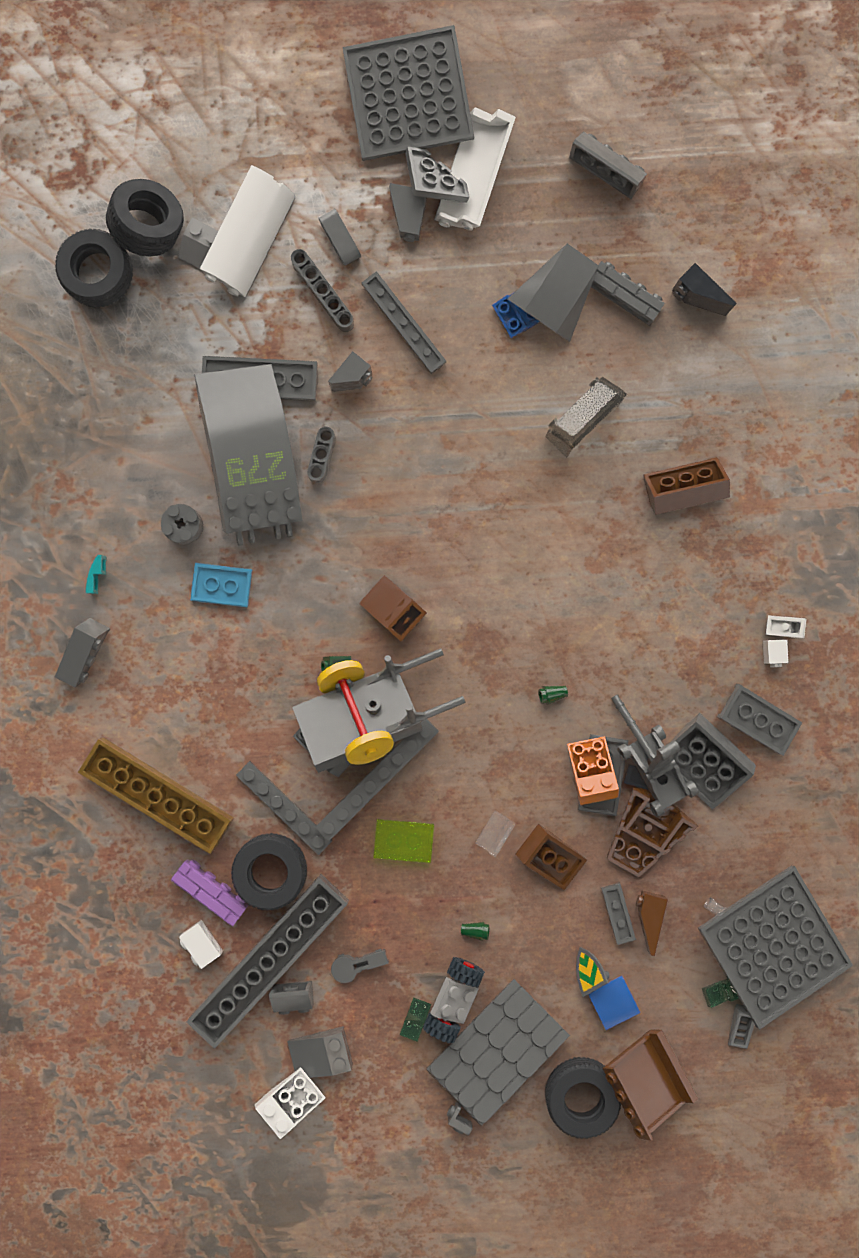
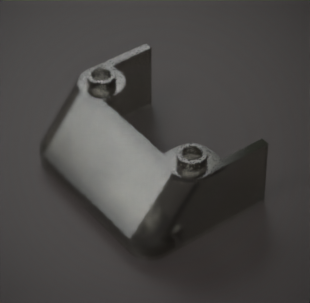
(585, 415)

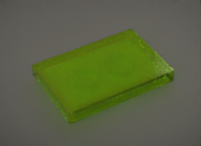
(403, 840)

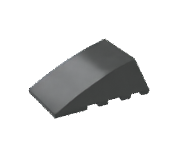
(558, 291)

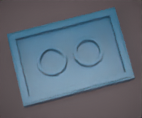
(221, 585)

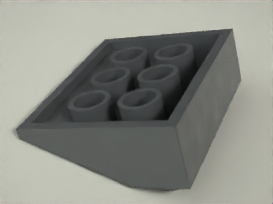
(711, 761)

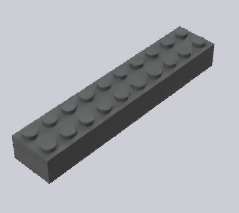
(267, 961)

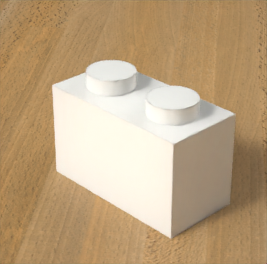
(200, 944)

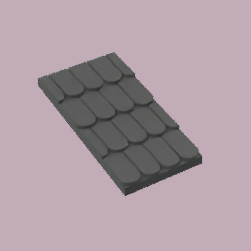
(497, 1052)

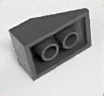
(321, 1053)

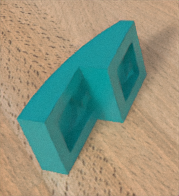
(97, 568)

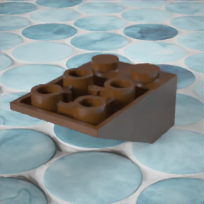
(393, 608)

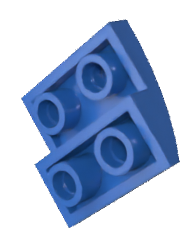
(513, 317)
(614, 1003)

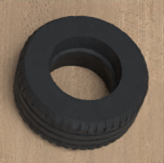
(153, 199)
(76, 250)
(250, 890)
(581, 1124)

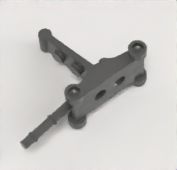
(661, 763)

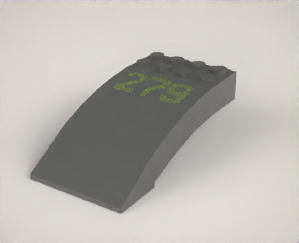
(249, 450)

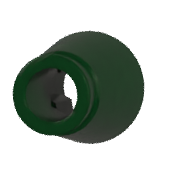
(550, 694)
(477, 931)

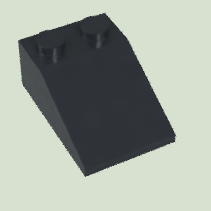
(701, 291)

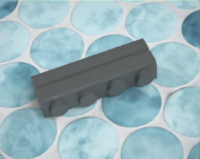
(626, 293)

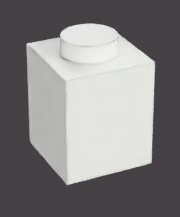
(775, 652)

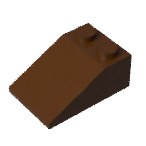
(550, 857)

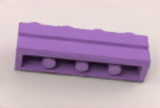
(209, 892)

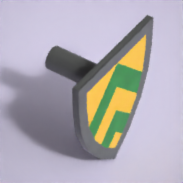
(589, 972)

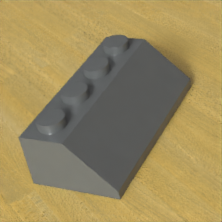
(607, 164)

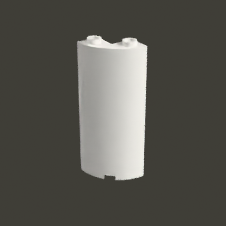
(477, 165)
(247, 232)

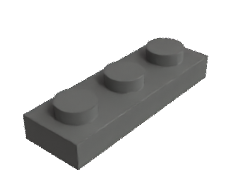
(618, 913)

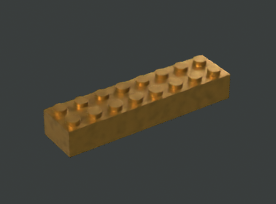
(155, 795)

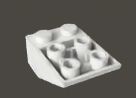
(289, 1102)

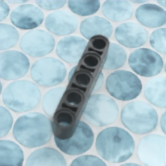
(320, 282)

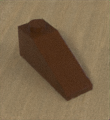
(651, 914)

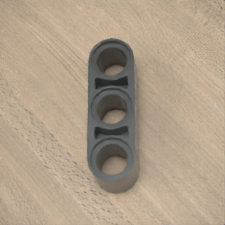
(339, 237)
(321, 445)

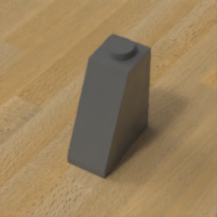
(408, 211)

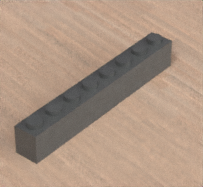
(375, 781)

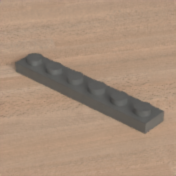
(403, 322)
(283, 807)

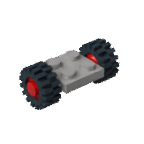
(454, 1000)

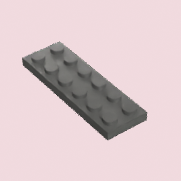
(293, 377)

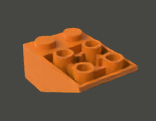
(593, 770)

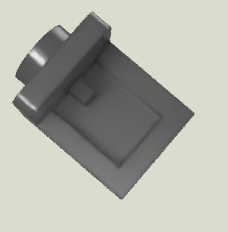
(458, 1122)

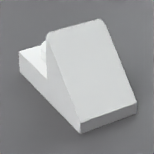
(786, 626)

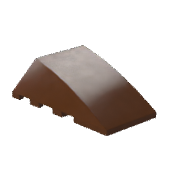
(643, 836)

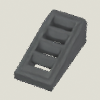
(740, 1014)

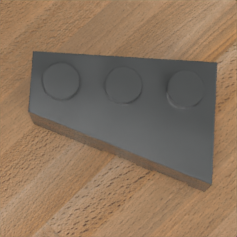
(81, 652)

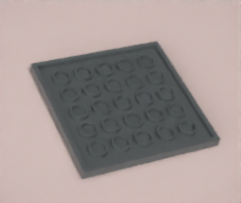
(408, 92)
(775, 947)

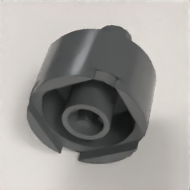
(181, 513)

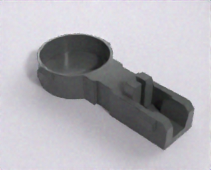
(343, 966)

